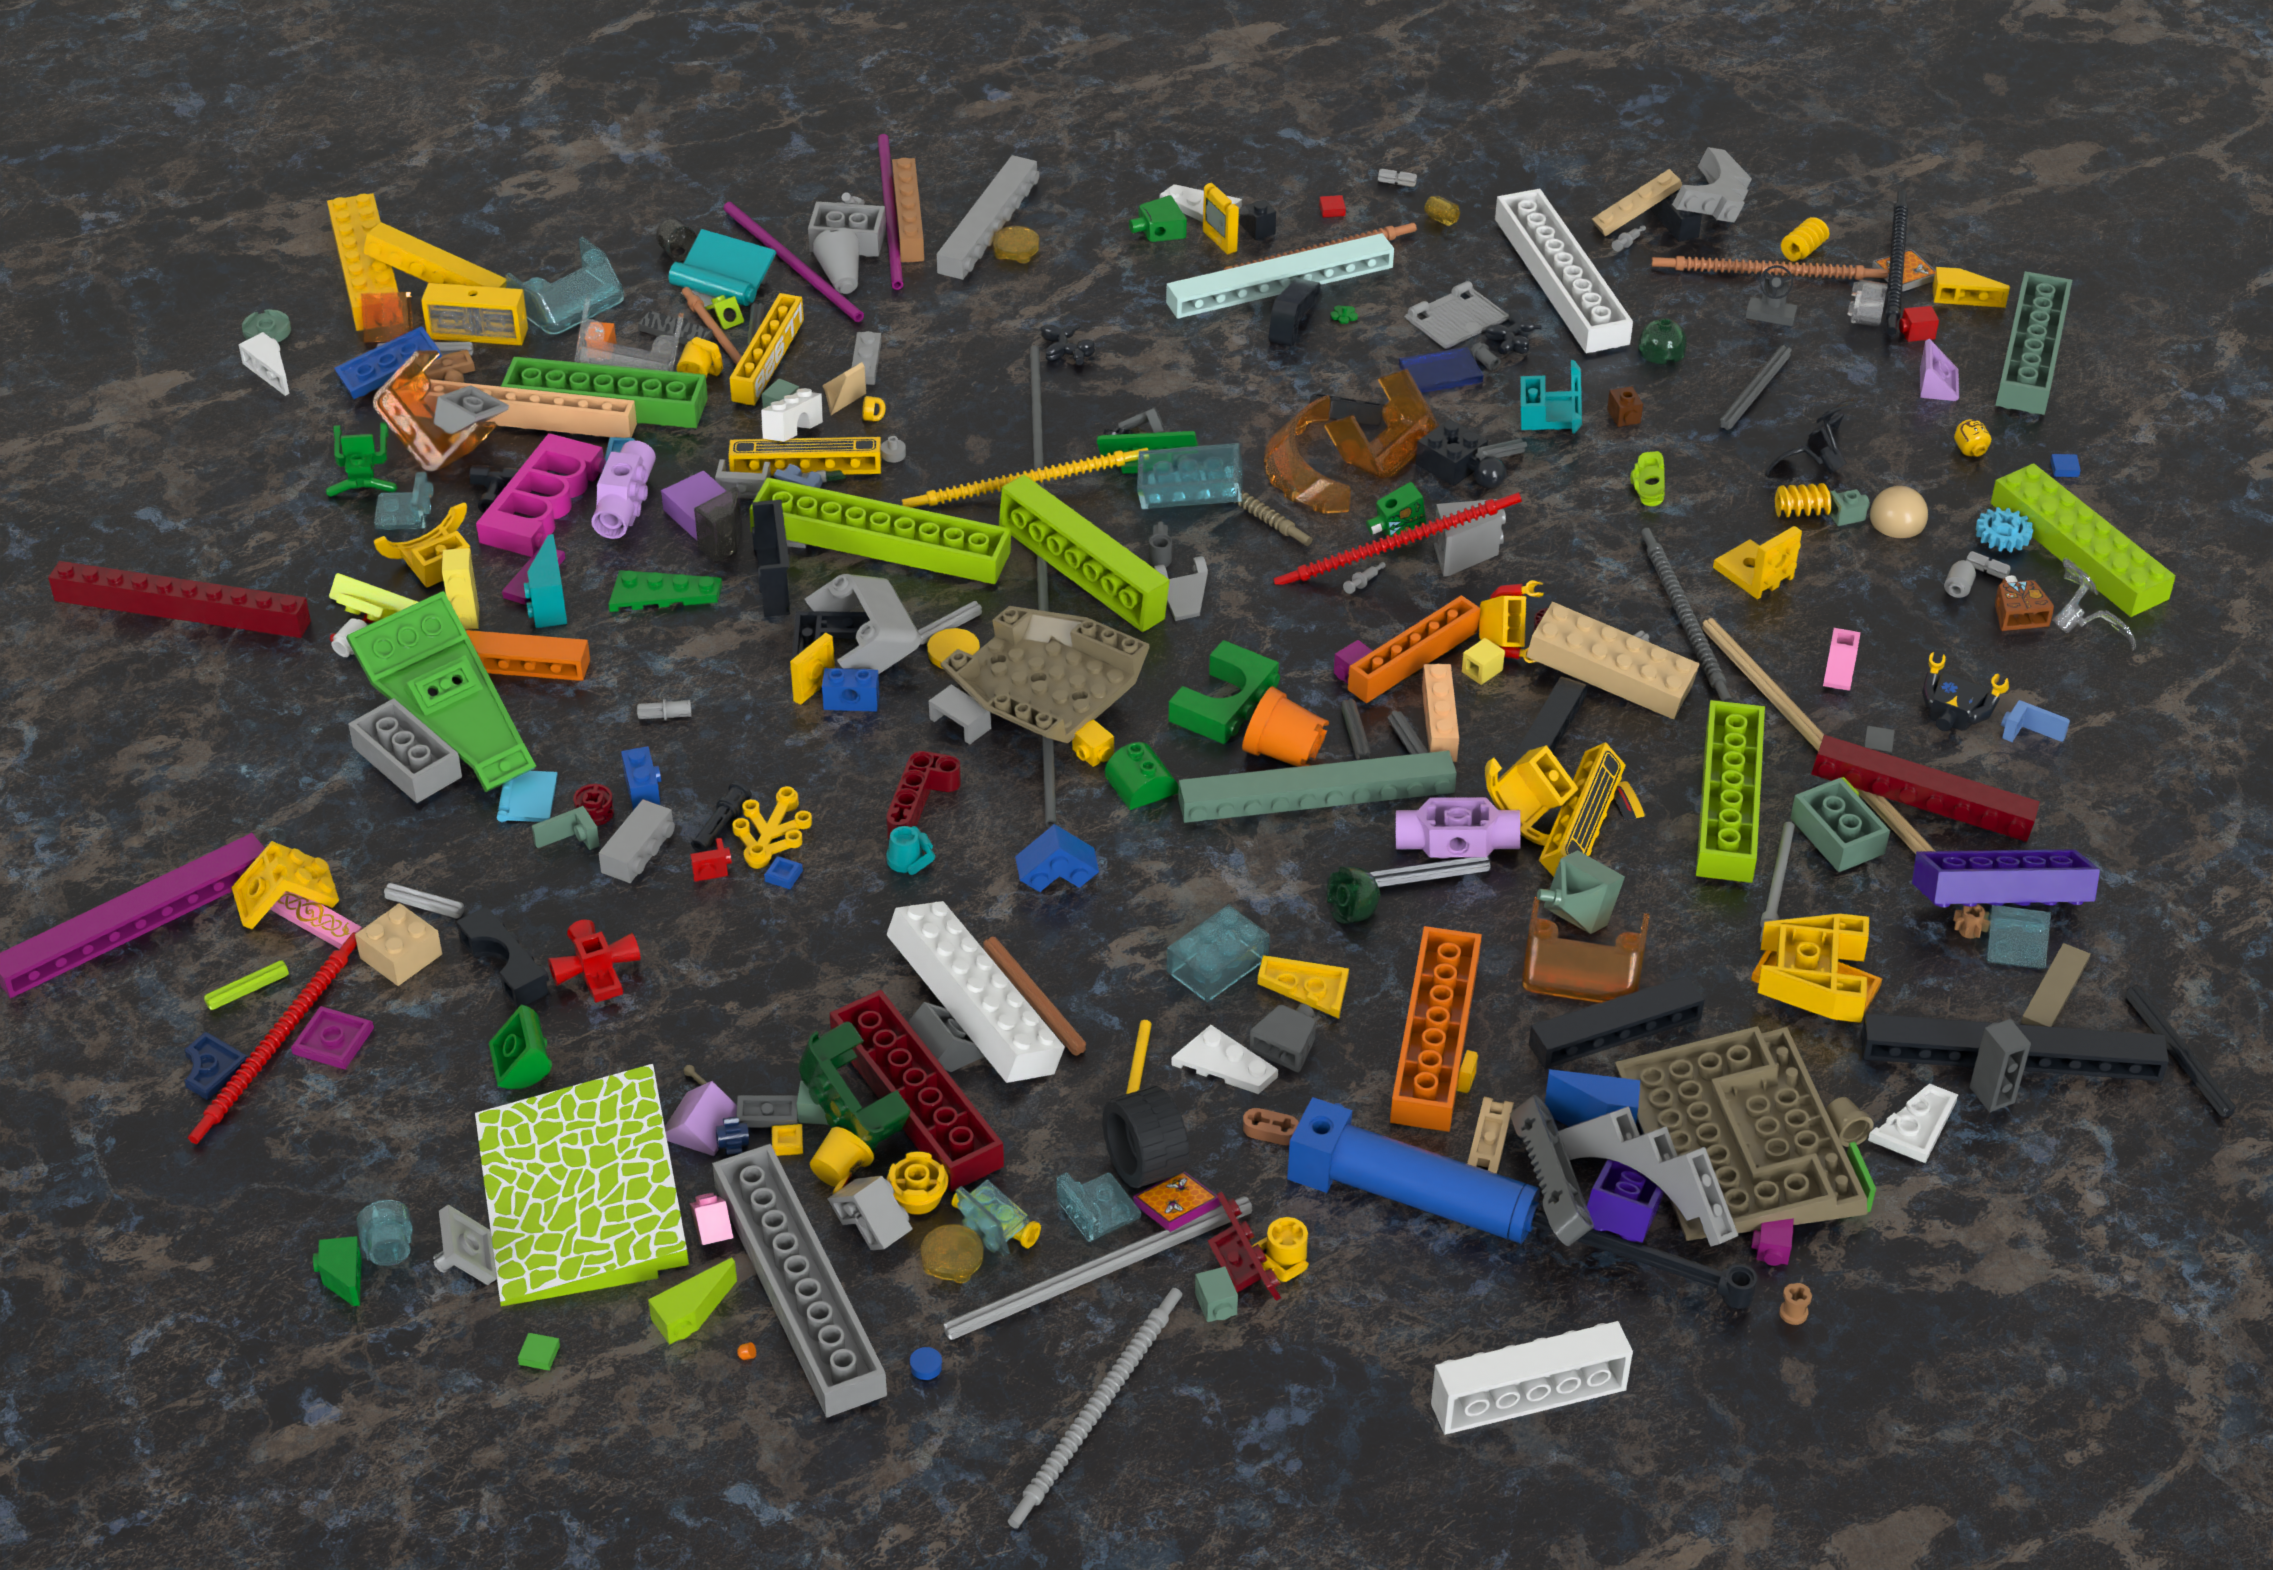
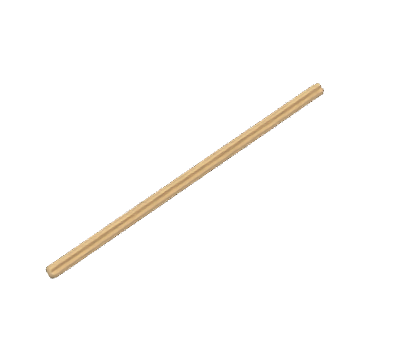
(1808, 729)

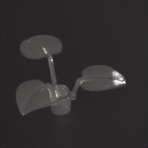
(2072, 613)

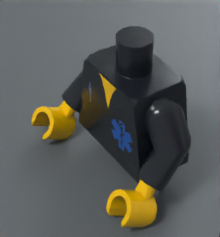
(1958, 701)

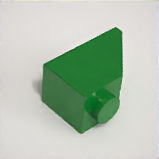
(340, 1267)

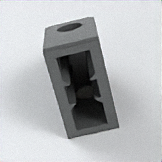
(1285, 1036)

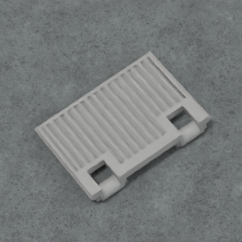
(1456, 319)

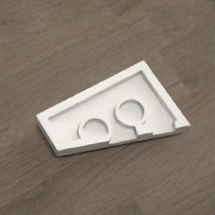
(1191, 200)
(1223, 1057)
(1918, 1124)

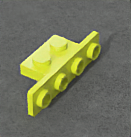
(367, 598)

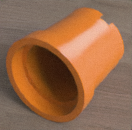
(1284, 730)

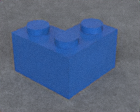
(1056, 855)

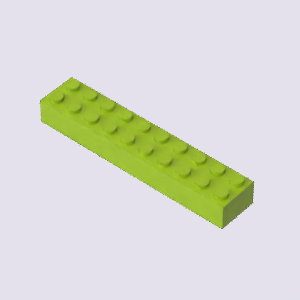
(889, 531)

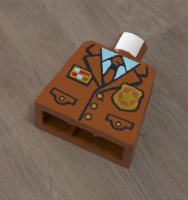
(2022, 605)

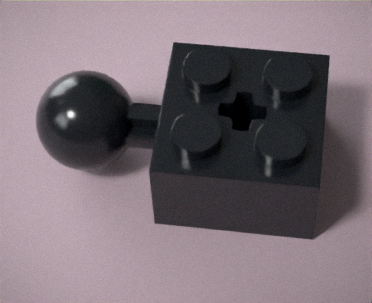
(1451, 456)

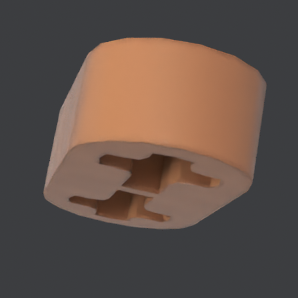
(1270, 1126)

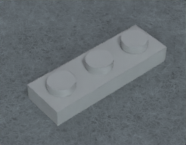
(867, 351)

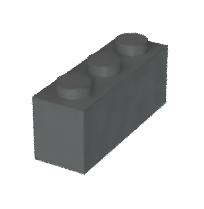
(2000, 1065)

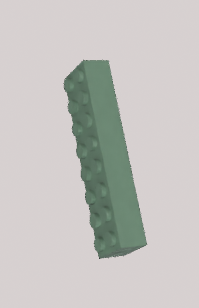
(2034, 343)

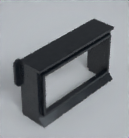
(772, 556)

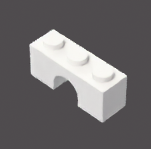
(794, 411)

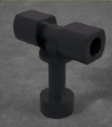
(493, 481)

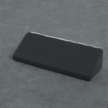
(1363, 411)

